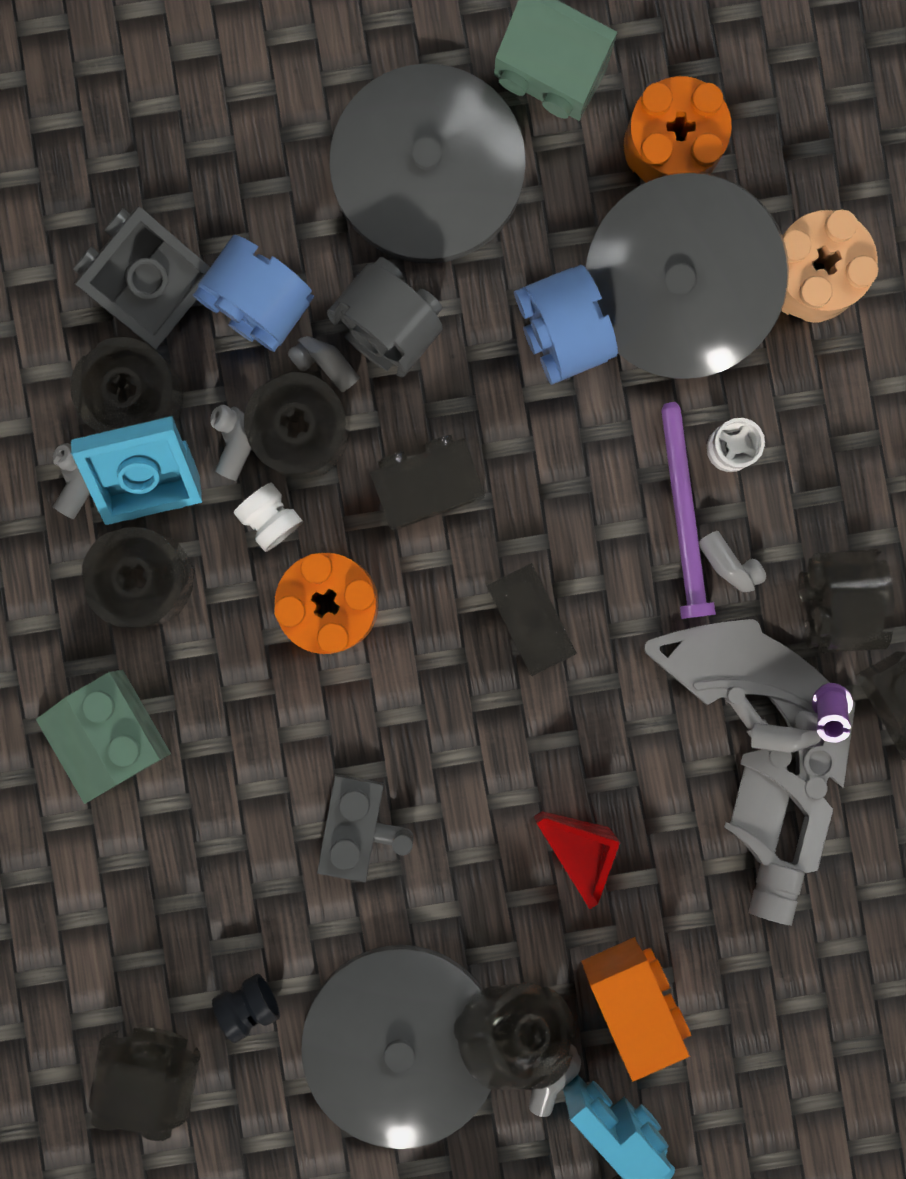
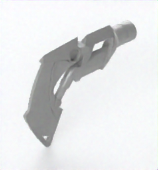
(740, 661)

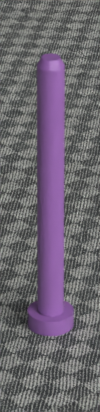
(684, 514)

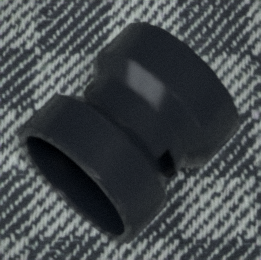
(245, 1008)

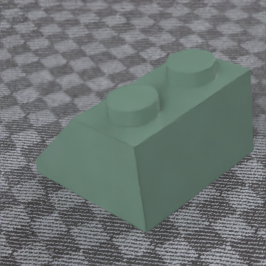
(554, 56)
(102, 735)

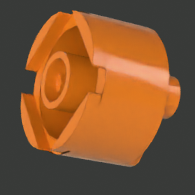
(681, 106)
(299, 611)

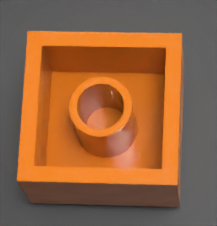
(641, 1019)

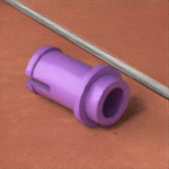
(833, 706)

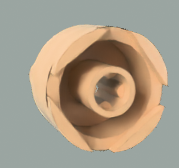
(846, 253)

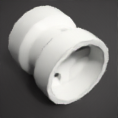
(741, 438)
(266, 514)

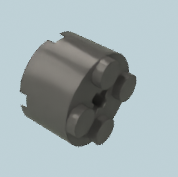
(387, 317)

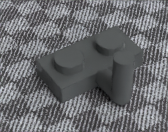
(354, 828)

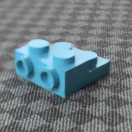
(138, 470)
(620, 1134)

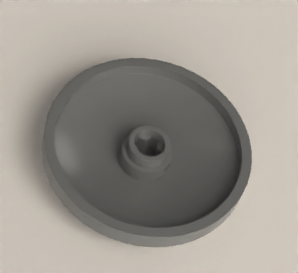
(427, 163)
(689, 274)
(386, 1047)

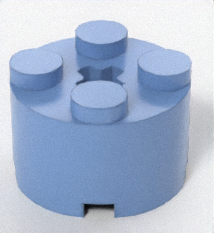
(255, 293)
(566, 323)

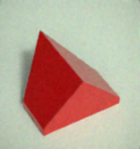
(583, 850)

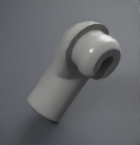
(327, 357)
(237, 449)
(75, 490)
(727, 565)
(787, 738)
(543, 1100)

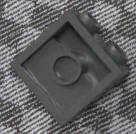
(141, 275)

